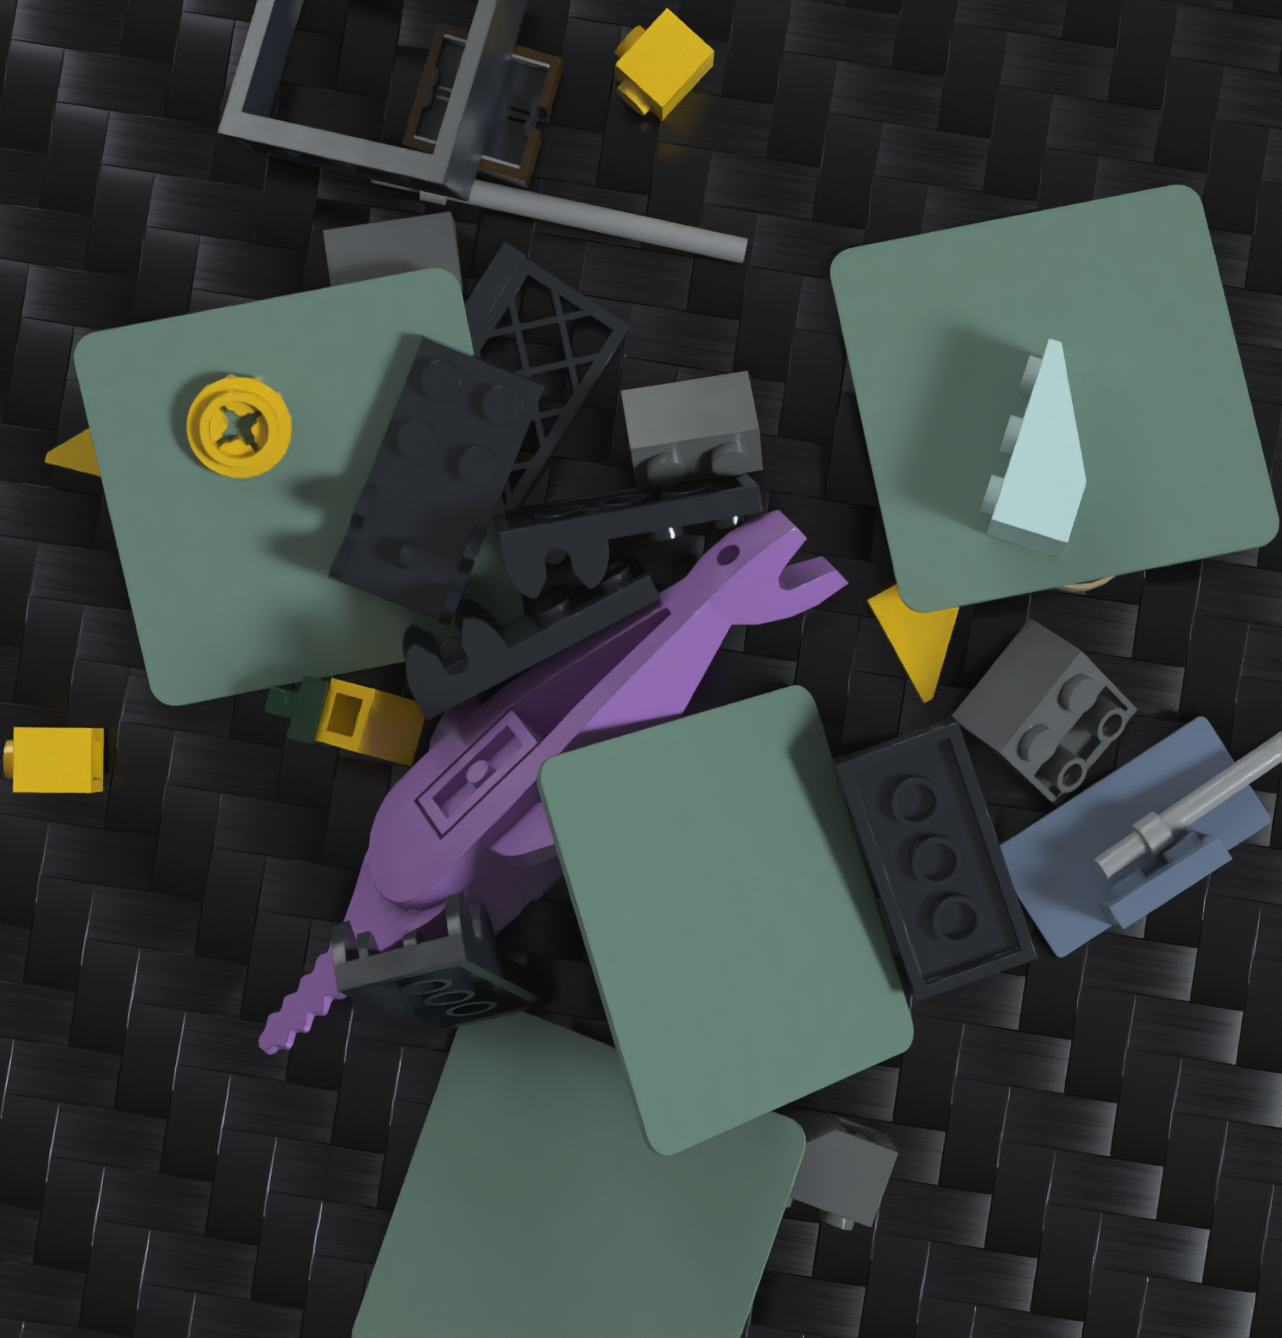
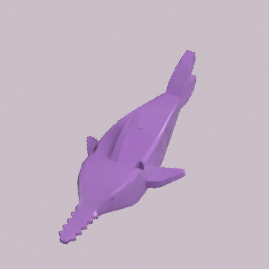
(472, 803)

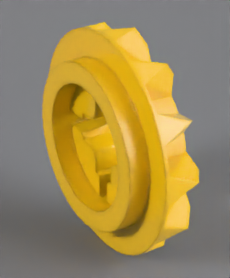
(237, 456)

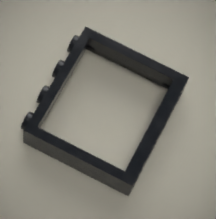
(462, 132)

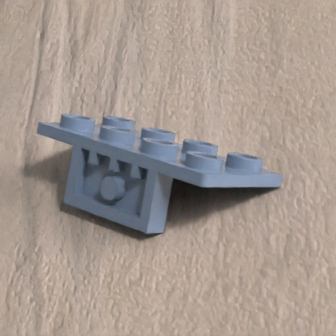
(1055, 854)

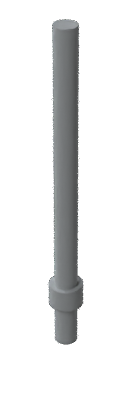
(597, 219)
(1156, 832)

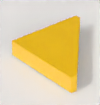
(916, 638)

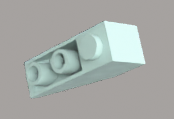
(1046, 468)

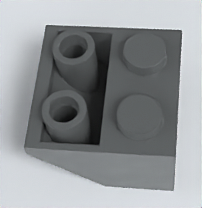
(1045, 712)
(843, 1170)

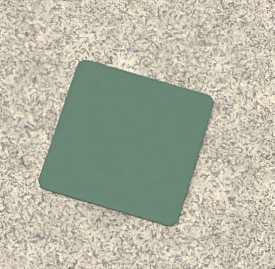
(1153, 373)
(238, 568)
(725, 914)
(555, 1217)

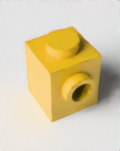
(660, 65)
(383, 724)
(55, 760)

